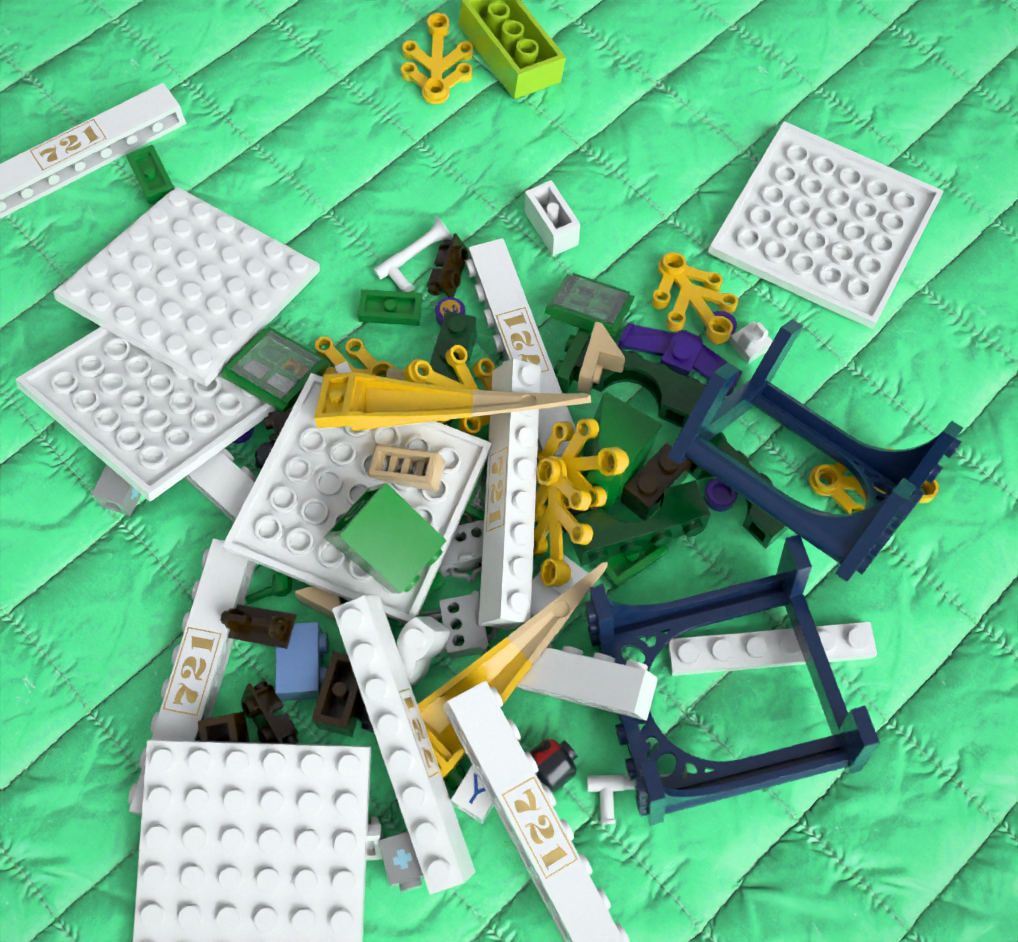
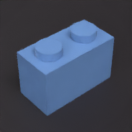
(301, 664)

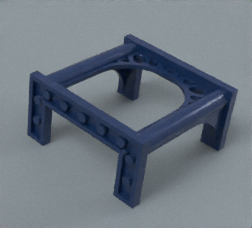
(846, 538)
(622, 625)

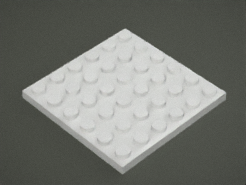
(826, 224)
(188, 284)
(140, 411)
(317, 478)
(252, 842)

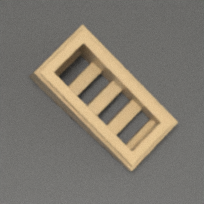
(429, 482)

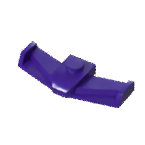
(679, 350)

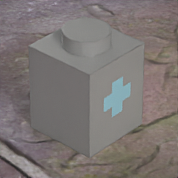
(115, 493)
(401, 862)

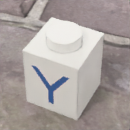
(472, 797)

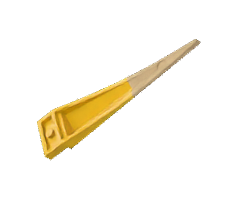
(378, 402)
(501, 668)

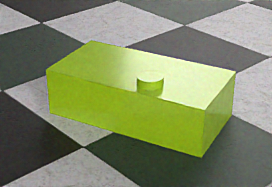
(512, 44)

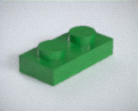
(150, 173)
(390, 307)
(565, 368)
(623, 568)

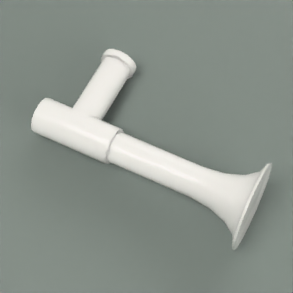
(390, 266)
(606, 785)

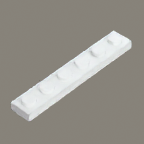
(766, 649)

